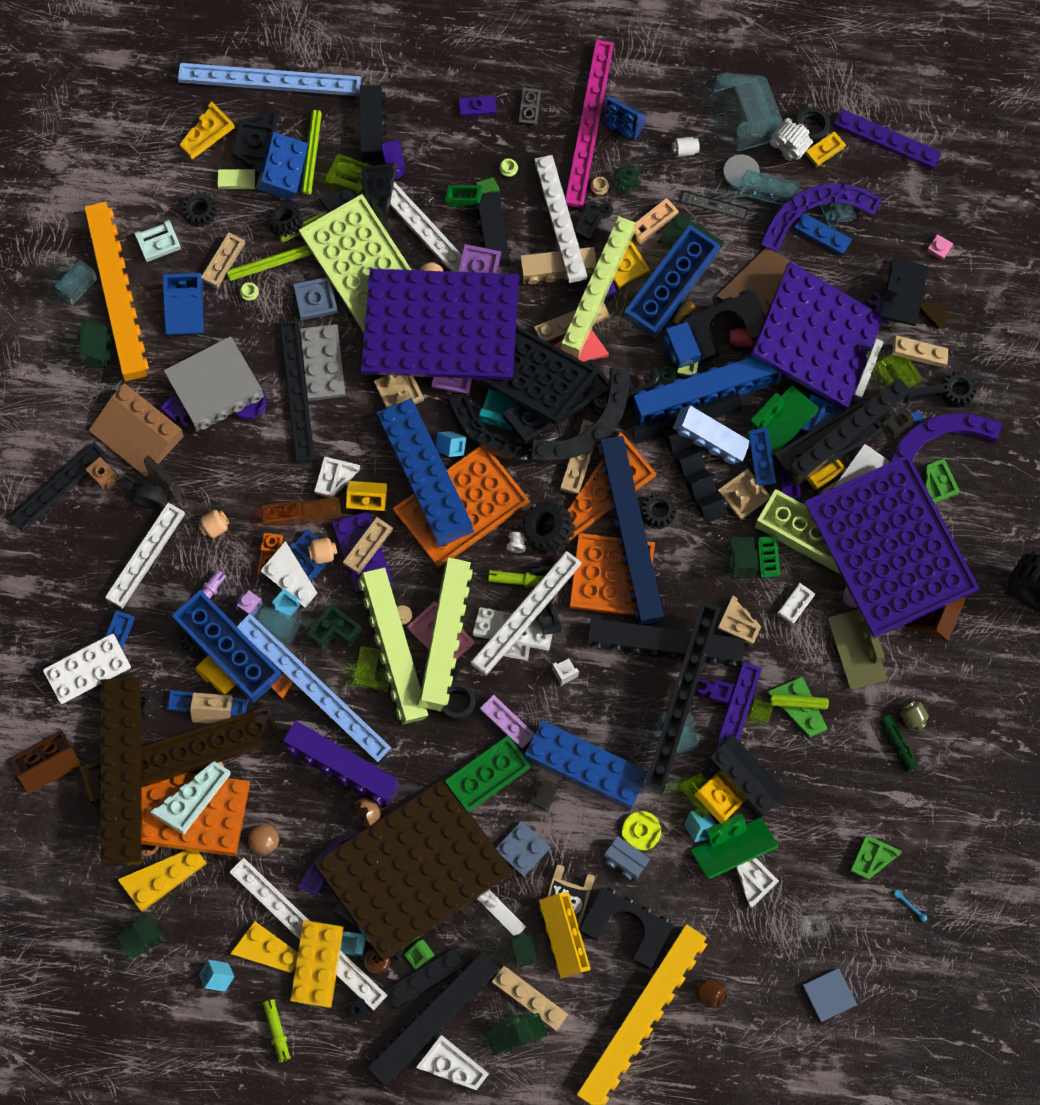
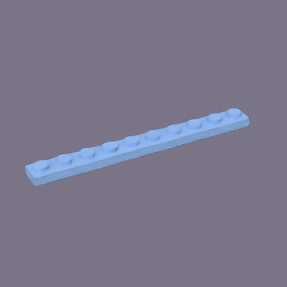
(269, 79)
(314, 687)

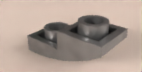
(529, 106)

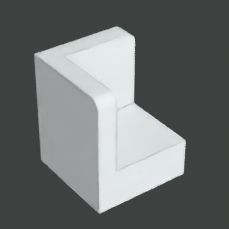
(564, 671)

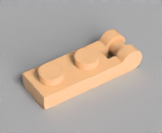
(654, 220)

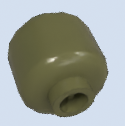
(914, 715)

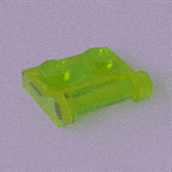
(349, 168)
(902, 368)
(367, 669)
(691, 787)

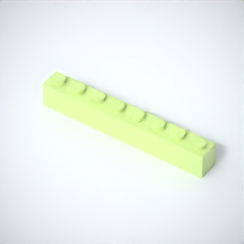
(598, 287)
(444, 634)
(393, 645)

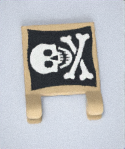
(578, 894)

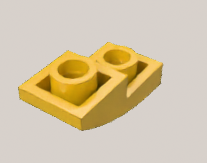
(214, 675)

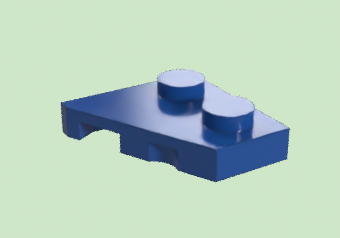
(826, 412)

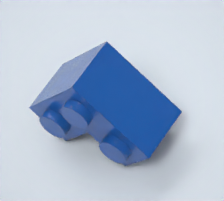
(681, 345)

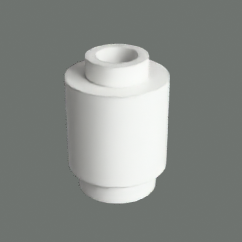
(685, 146)

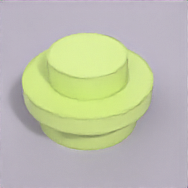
(508, 167)
(249, 291)

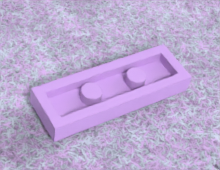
(507, 722)

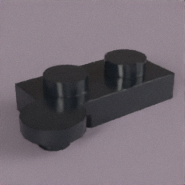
(591, 219)

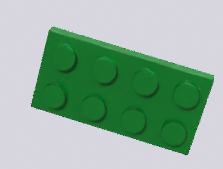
(488, 774)

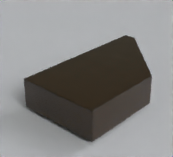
(935, 313)

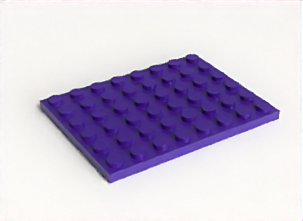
(440, 324)
(891, 546)

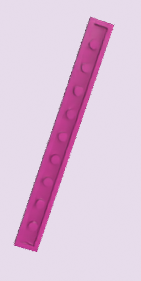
(589, 124)

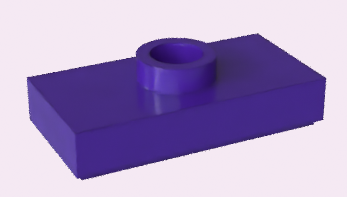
(477, 106)

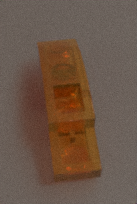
(301, 512)

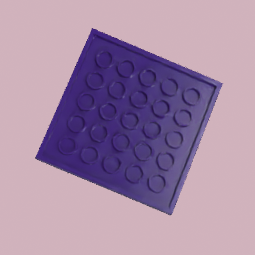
(816, 335)

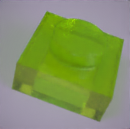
(761, 711)

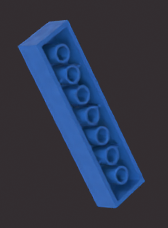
(715, 383)
(425, 472)

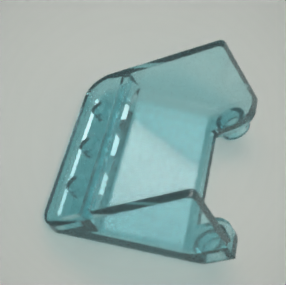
(758, 106)

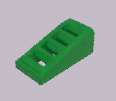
(453, 190)
(774, 548)

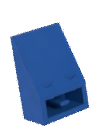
(623, 118)
(183, 303)

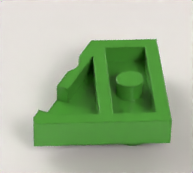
(940, 481)
(873, 857)

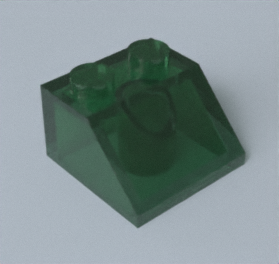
(95, 344)

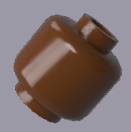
(375, 968)
(712, 992)

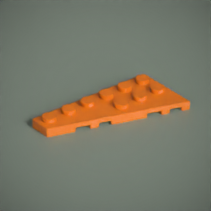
(593, 499)

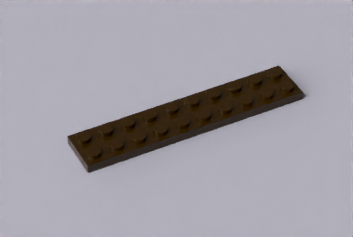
(196, 749)
(121, 772)

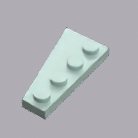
(189, 802)

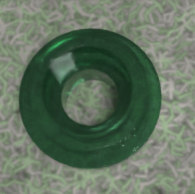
(667, 370)

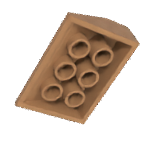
(760, 276)
(135, 429)

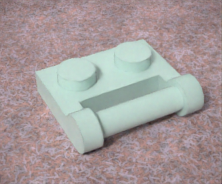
(159, 245)

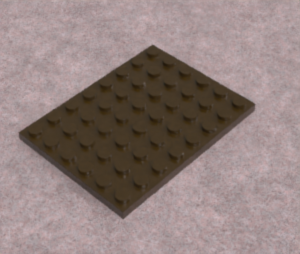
(413, 870)

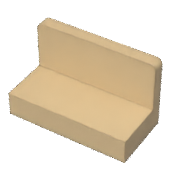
(210, 708)

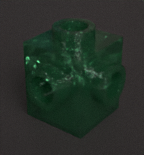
(627, 179)

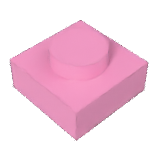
(940, 247)

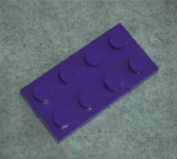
(348, 534)

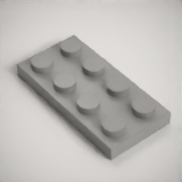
(322, 362)

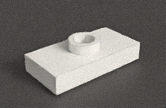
(796, 604)

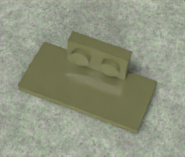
(858, 650)

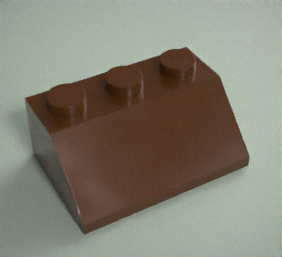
(938, 623)
(45, 762)

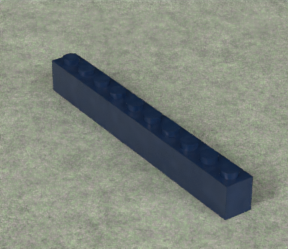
(631, 531)

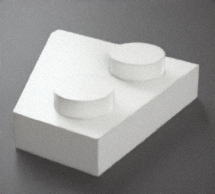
(334, 476)
(755, 880)

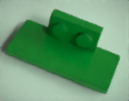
(783, 417)
(733, 845)

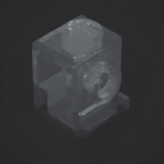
(819, 920)

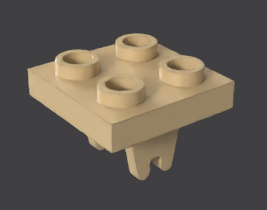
(397, 389)
(744, 495)

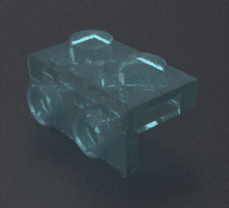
(838, 212)

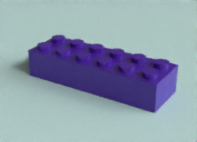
(341, 764)

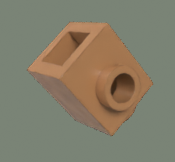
(101, 474)

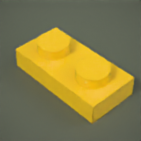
(825, 149)

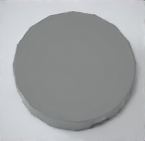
(736, 168)

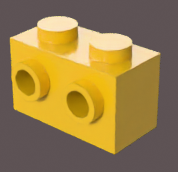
(366, 495)

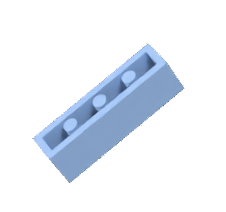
(711, 435)

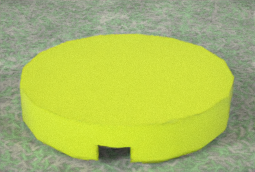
(641, 830)

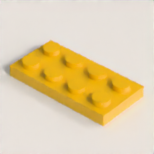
(317, 963)

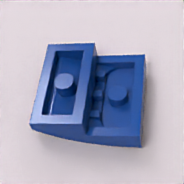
(301, 552)

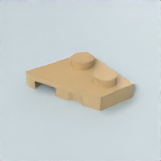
(739, 623)

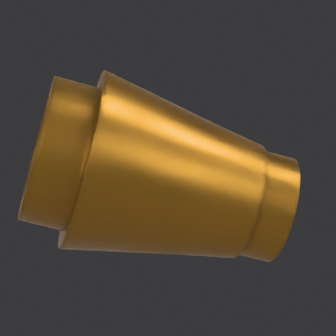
(684, 309)

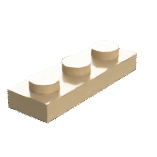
(223, 260)
(920, 351)
(367, 545)

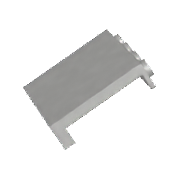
(214, 383)

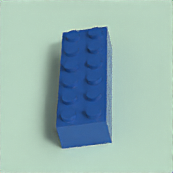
(672, 281)
(226, 646)
(586, 765)

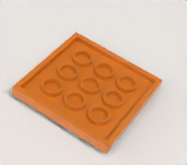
(601, 578)

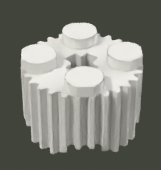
(791, 139)

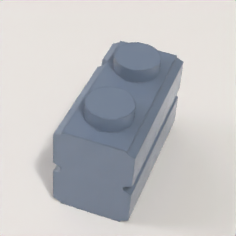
(626, 859)

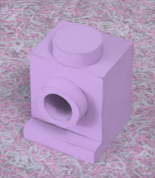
(249, 604)

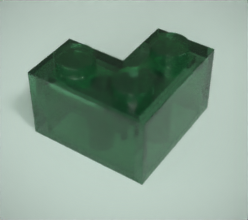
(743, 558)
(332, 624)
(142, 937)
(515, 1032)

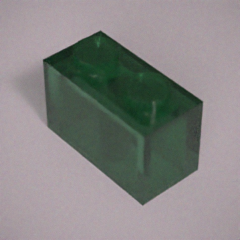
(523, 950)

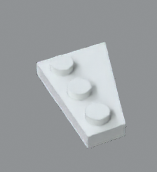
(866, 373)
(288, 574)
(451, 1063)

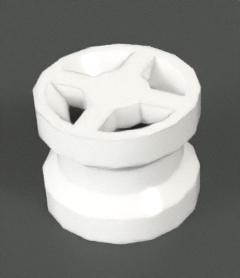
(516, 542)

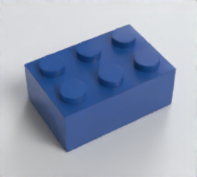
(282, 166)

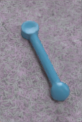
(898, 894)

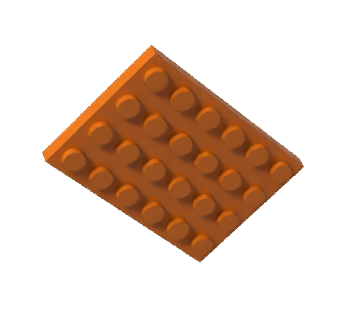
(488, 498)
(214, 830)

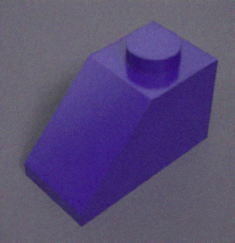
(392, 153)

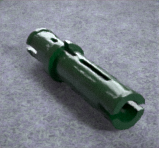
(900, 745)

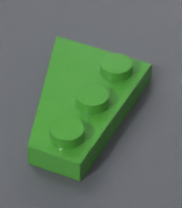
(807, 719)

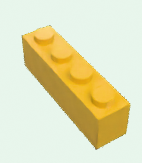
(564, 935)

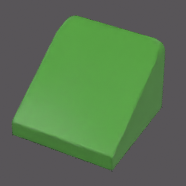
(489, 185)
(418, 954)

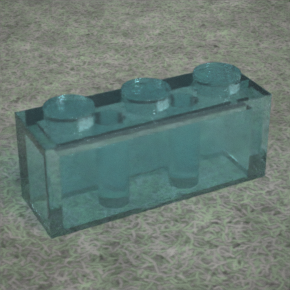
(768, 187)

